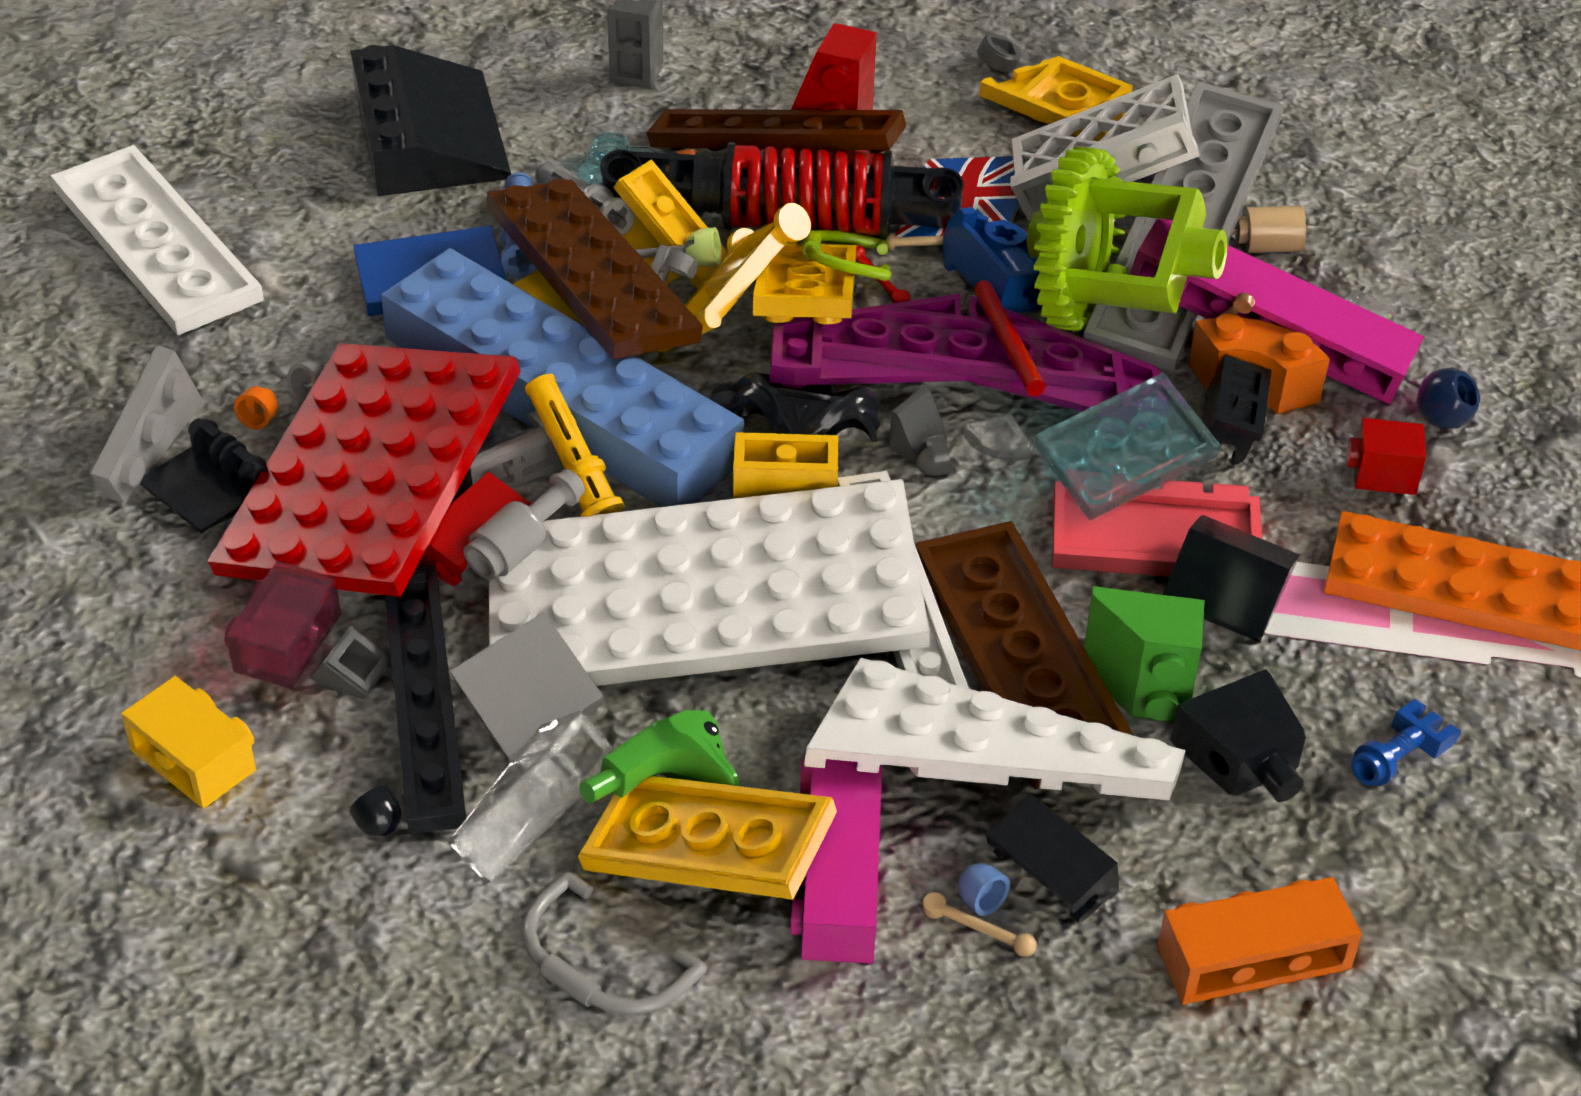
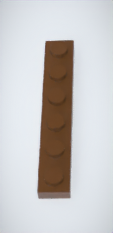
(794, 129)

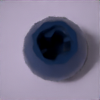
(1448, 398)

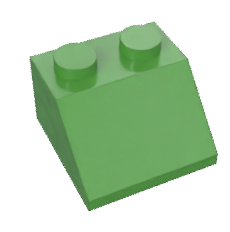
(1145, 648)

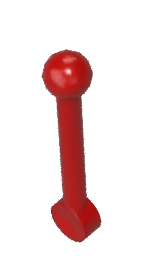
(897, 295)

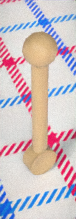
(935, 907)

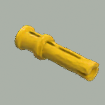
(590, 469)

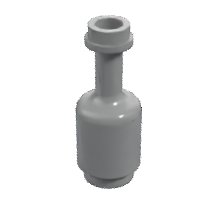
(518, 528)

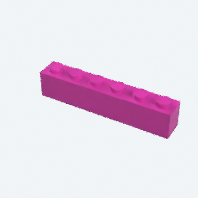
(1361, 345)

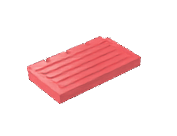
(1146, 531)

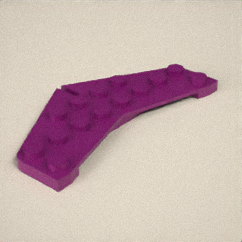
(937, 344)

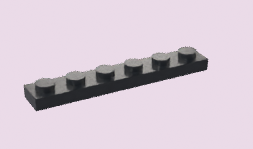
(424, 707)

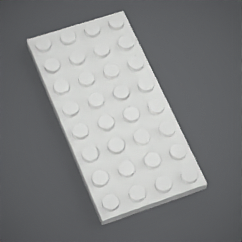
(724, 583)

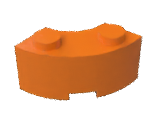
(1295, 360)

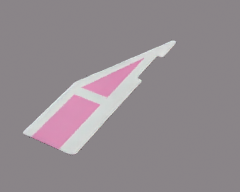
(1321, 617)

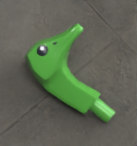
(678, 746)

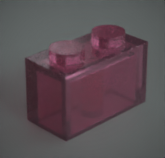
(283, 624)

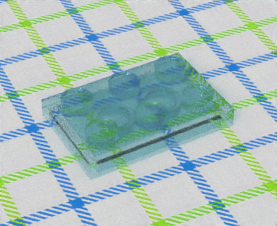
(1126, 446)

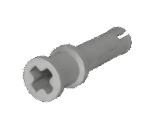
(597, 193)

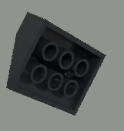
(425, 121)

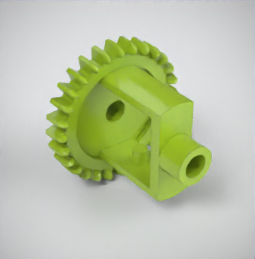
(1076, 236)

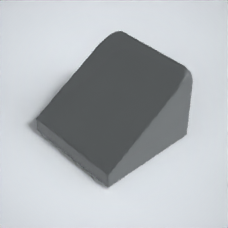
(913, 422)
(352, 665)

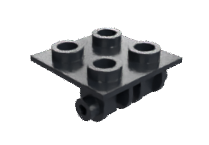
(206, 479)

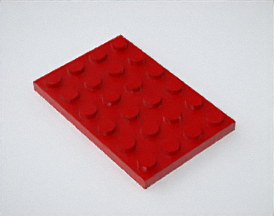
(368, 466)

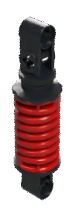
(833, 194)

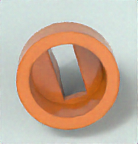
(249, 405)

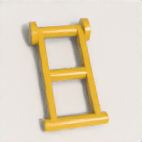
(746, 258)

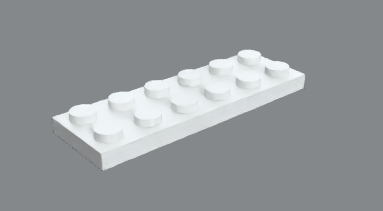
(157, 239)

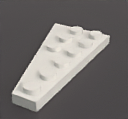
(981, 737)

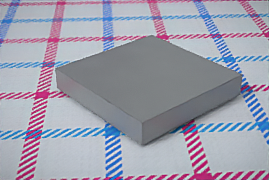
(525, 683)

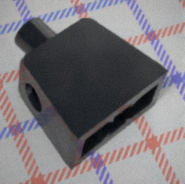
(1243, 737)

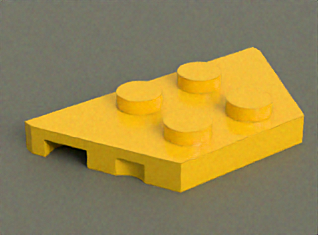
(1055, 91)

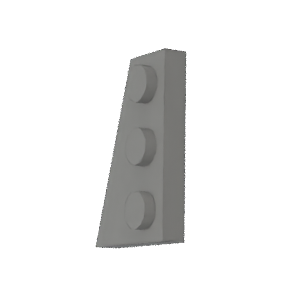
(147, 426)

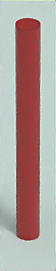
(1010, 339)

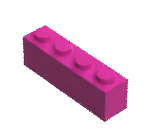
(842, 881)

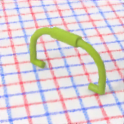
(812, 250)

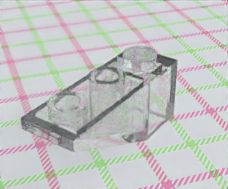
(530, 794)

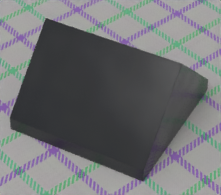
(1234, 575)

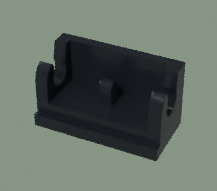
(1237, 405)
(1056, 856)

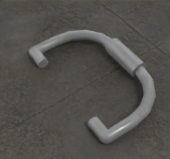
(578, 984)

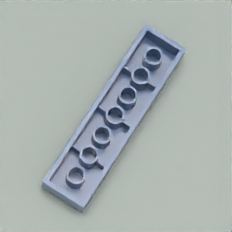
(631, 415)

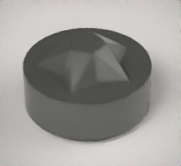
(999, 53)

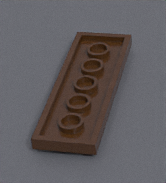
(593, 268)
(1014, 625)

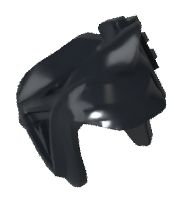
(808, 409)

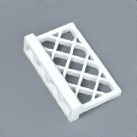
(1137, 149)

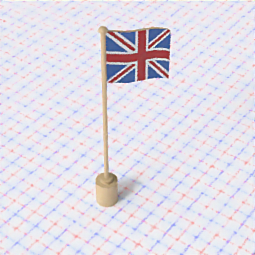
(990, 193)

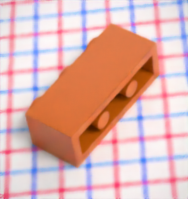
(1258, 939)

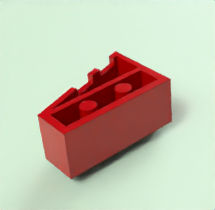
(840, 75)

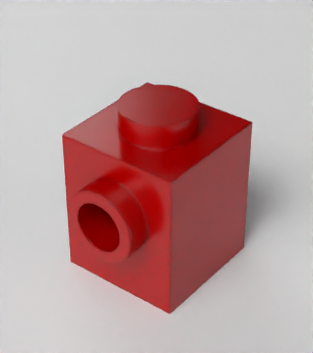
(1387, 456)

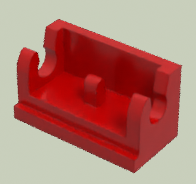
(460, 521)

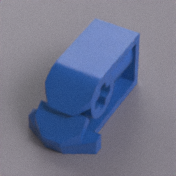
(993, 254)

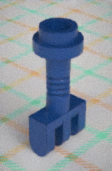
(1376, 762)

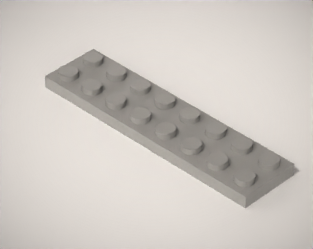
(1231, 143)

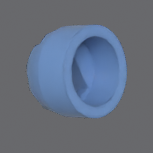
(983, 888)

